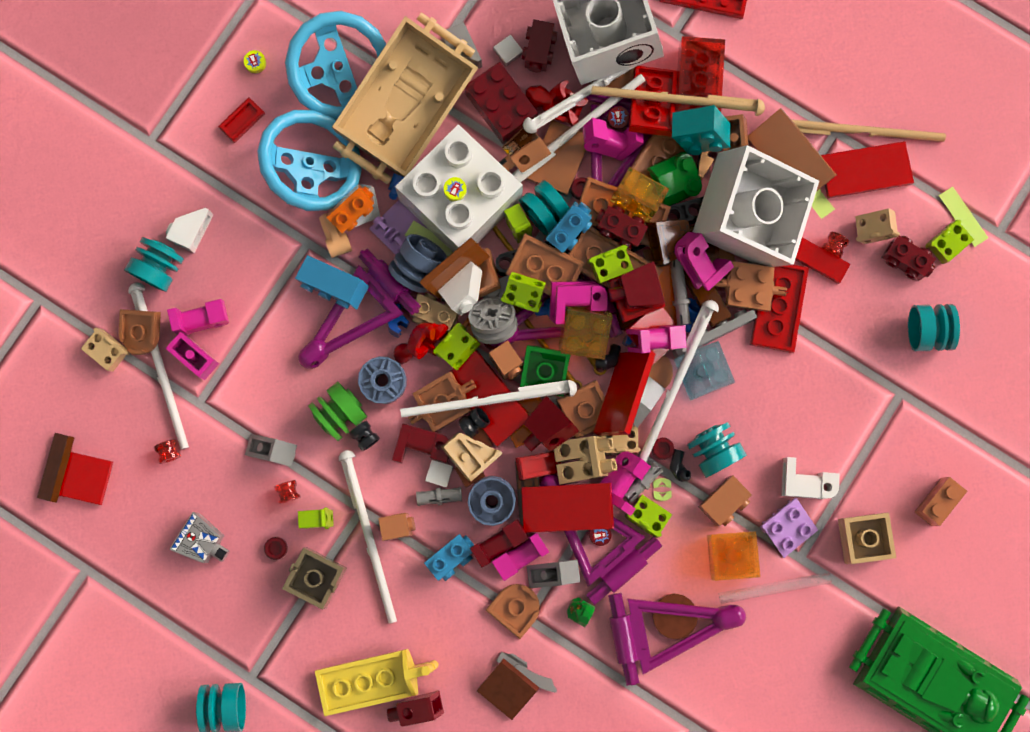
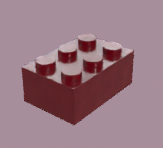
(500, 102)

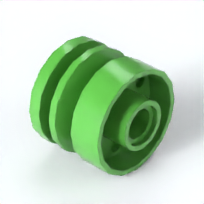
(337, 411)

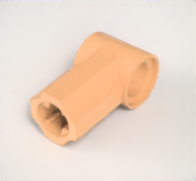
(335, 240)

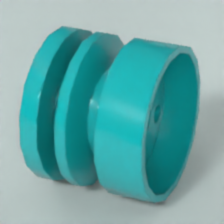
(154, 264)
(933, 327)
(716, 449)
(219, 708)

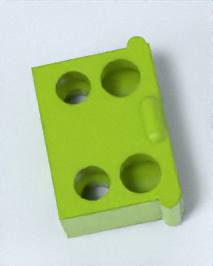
(517, 222)
(949, 242)
(610, 263)
(524, 292)
(456, 346)
(316, 518)
(647, 518)

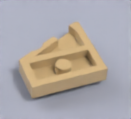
(469, 455)

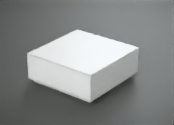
(508, 50)
(439, 473)

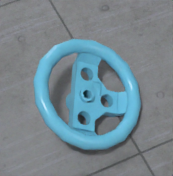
(325, 27)
(305, 164)

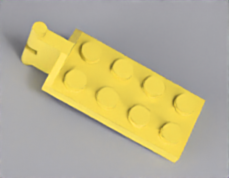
(370, 681)

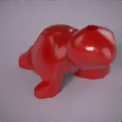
(541, 96)
(420, 342)

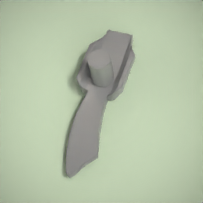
(541, 681)

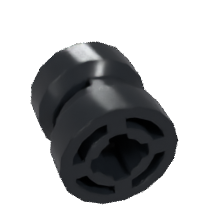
(474, 422)
(364, 435)

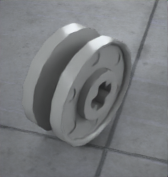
(492, 320)

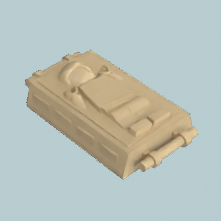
(404, 98)

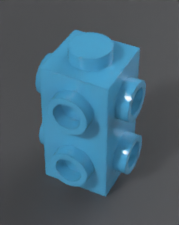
(569, 226)
(449, 557)

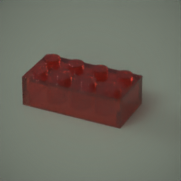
(699, 68)

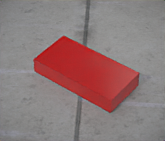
(241, 120)
(536, 465)

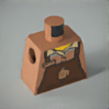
(524, 151)

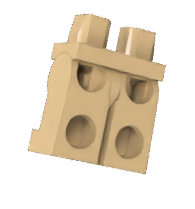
(591, 458)

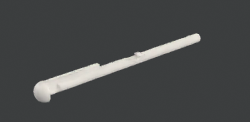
(531, 125)
(574, 129)
(136, 292)
(692, 342)
(526, 392)
(358, 503)

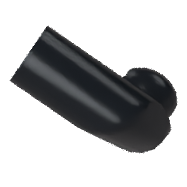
(611, 359)
(678, 468)

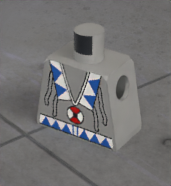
(200, 540)

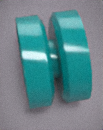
(545, 207)

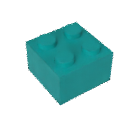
(701, 130)

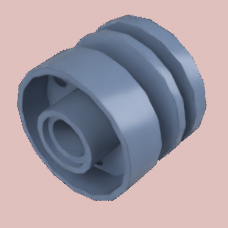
(415, 260)
(369, 377)
(482, 510)

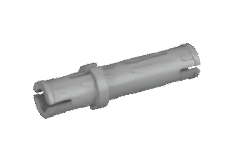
(680, 293)

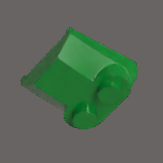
(678, 175)
(543, 366)

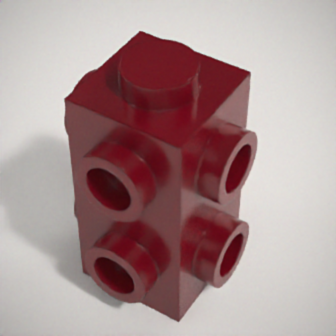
(538, 52)
(616, 224)
(909, 258)

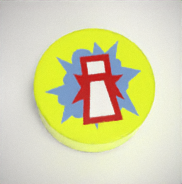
(254, 61)
(455, 189)

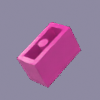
(192, 356)

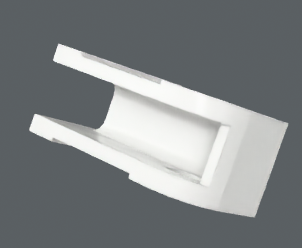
(807, 485)

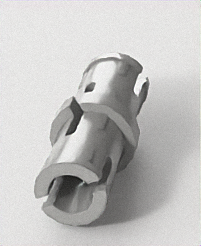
(639, 486)
(439, 496)

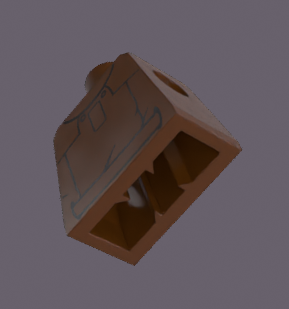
(663, 238)

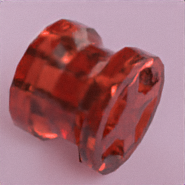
(836, 244)
(167, 451)
(287, 491)

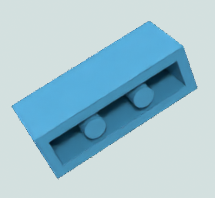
(331, 283)

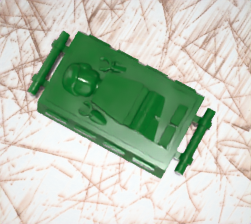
(935, 678)

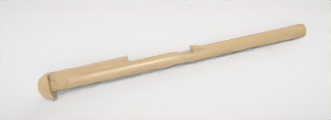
(719, 101)
(825, 128)

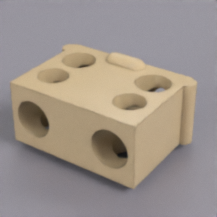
(876, 226)
(105, 349)
(624, 443)

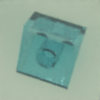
(706, 371)

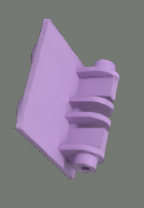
(393, 226)
(789, 527)

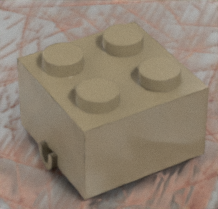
(314, 578)

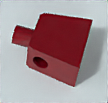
(639, 288)
(548, 426)
(424, 709)

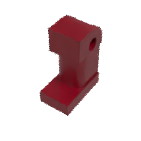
(420, 441)
(509, 537)

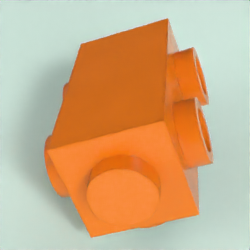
(350, 208)

